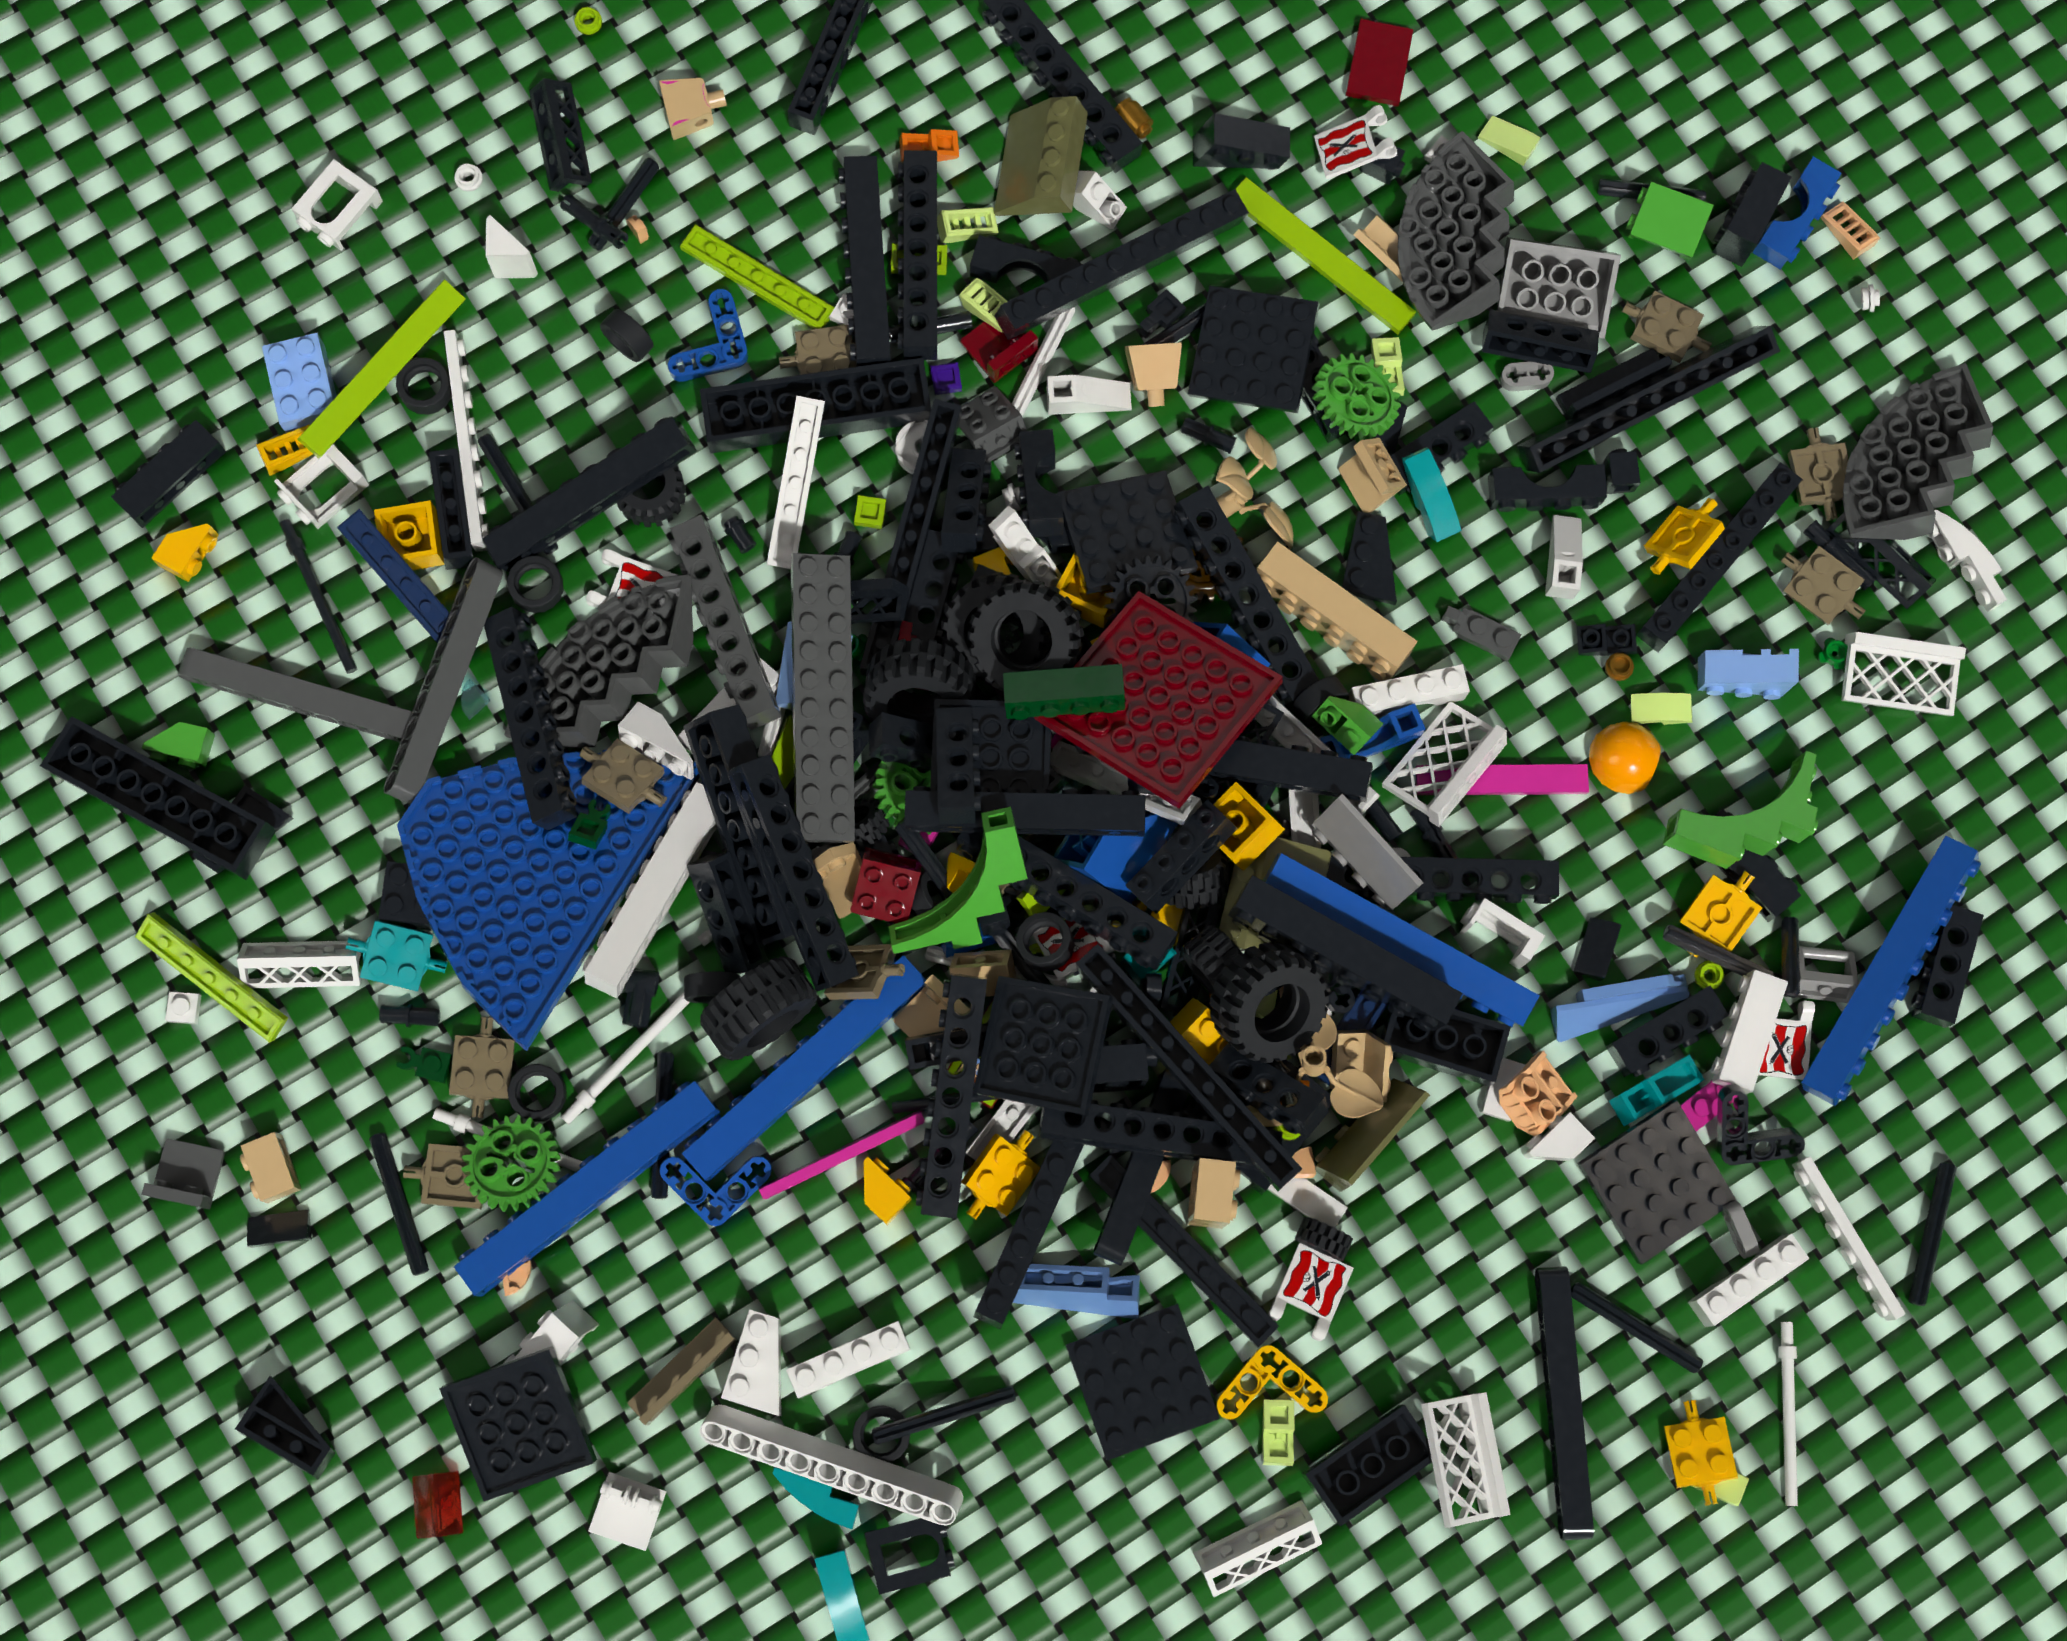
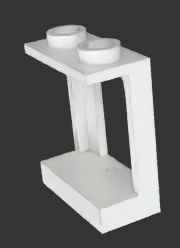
(332, 232)
(292, 487)
(1506, 926)

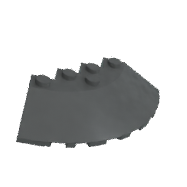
(1454, 234)
(1913, 455)
(616, 657)

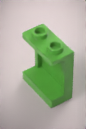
(1669, 219)

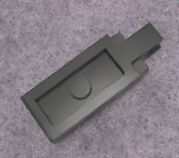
(1482, 632)

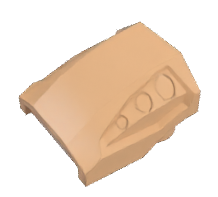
(1535, 1096)

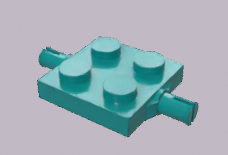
(396, 955)

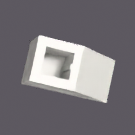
(1097, 199)
(1561, 1142)

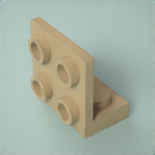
(1371, 475)
(840, 872)
(923, 1011)
(1365, 1053)

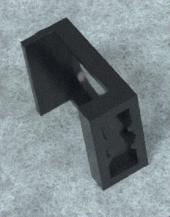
(938, 1569)

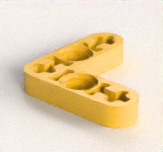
(1262, 1376)

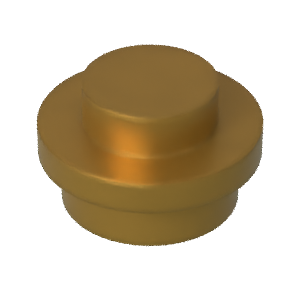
(1619, 666)

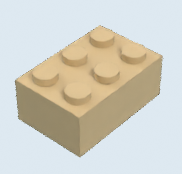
(1213, 1193)

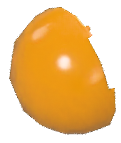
(1624, 757)

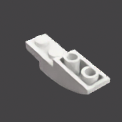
(1023, 549)
(1978, 566)

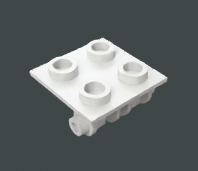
(627, 1511)

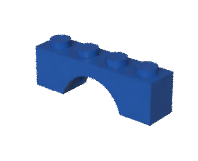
(1812, 189)
(1397, 728)

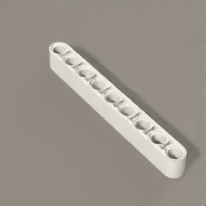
(832, 1464)

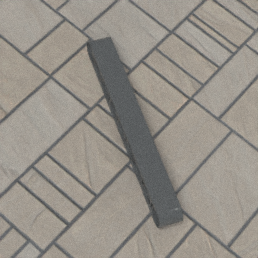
(443, 680)
(294, 694)

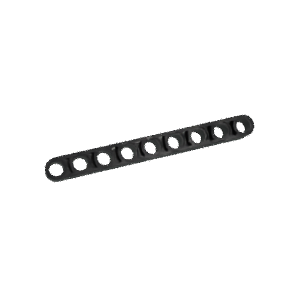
(1564, 1403)

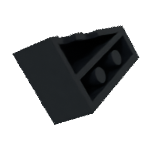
(1240, 144)
(284, 1430)

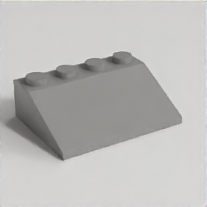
(1558, 283)
(1365, 853)

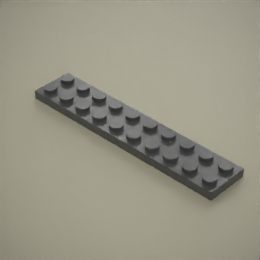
(822, 697)

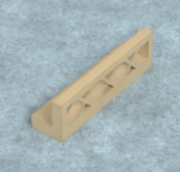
(1382, 242)

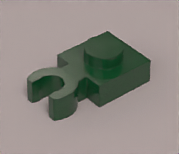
(590, 828)
(430, 1064)

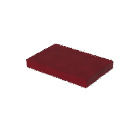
(1379, 62)

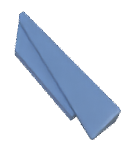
(1614, 1003)
(1080, 1290)

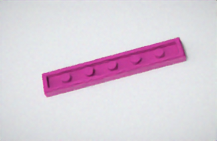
(1520, 780)
(841, 1155)

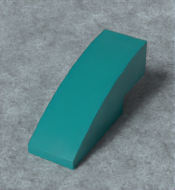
(1431, 495)
(1656, 1090)
(818, 1498)
(841, 1597)

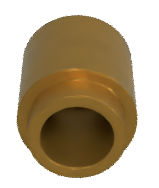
(1135, 117)

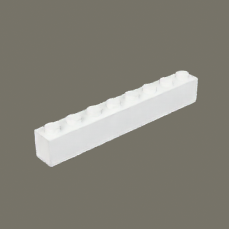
(651, 895)

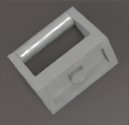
(1828, 985)

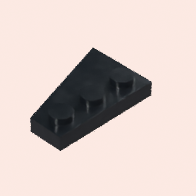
(1369, 561)
(259, 807)

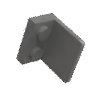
(991, 423)
(186, 1174)

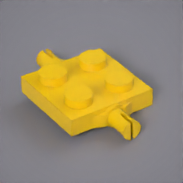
(1684, 536)
(1722, 912)
(1000, 1174)
(1700, 1452)

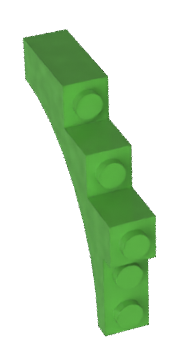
(1725, 838)
(978, 896)

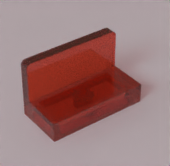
(437, 1505)

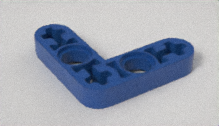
(720, 350)
(721, 1196)

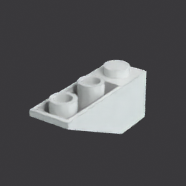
(1086, 394)
(1565, 558)
(652, 736)

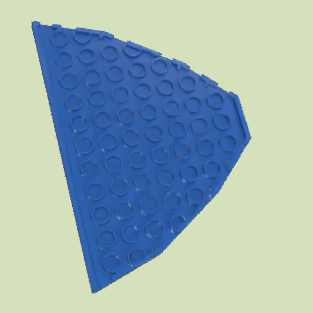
(519, 899)

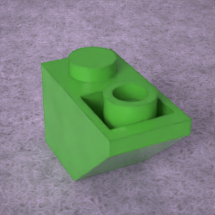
(1347, 722)
(181, 743)

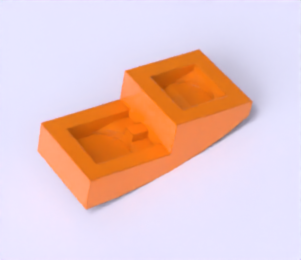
(942, 141)

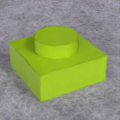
(870, 512)

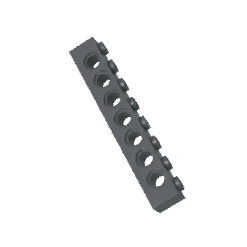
(696, 535)

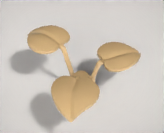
(1234, 476)
(1354, 1093)

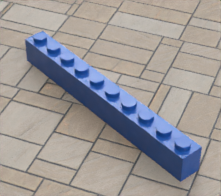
(1891, 970)
(1473, 979)
(799, 1073)
(587, 1188)

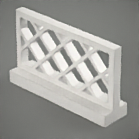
(1897, 649)
(1468, 770)
(1481, 1456)

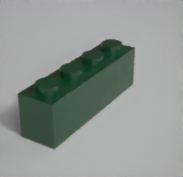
(1064, 691)

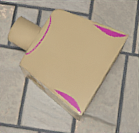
(689, 105)

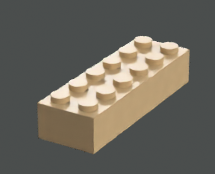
(1335, 613)

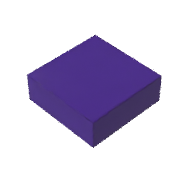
(946, 378)

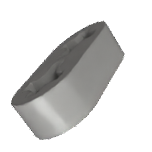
(1527, 382)
(1740, 1229)

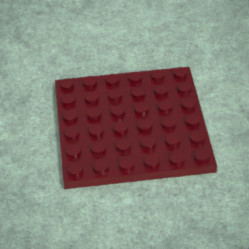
(1182, 700)

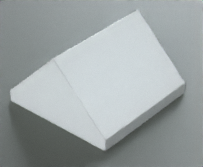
(506, 254)

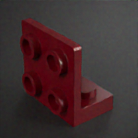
(997, 353)
(886, 886)

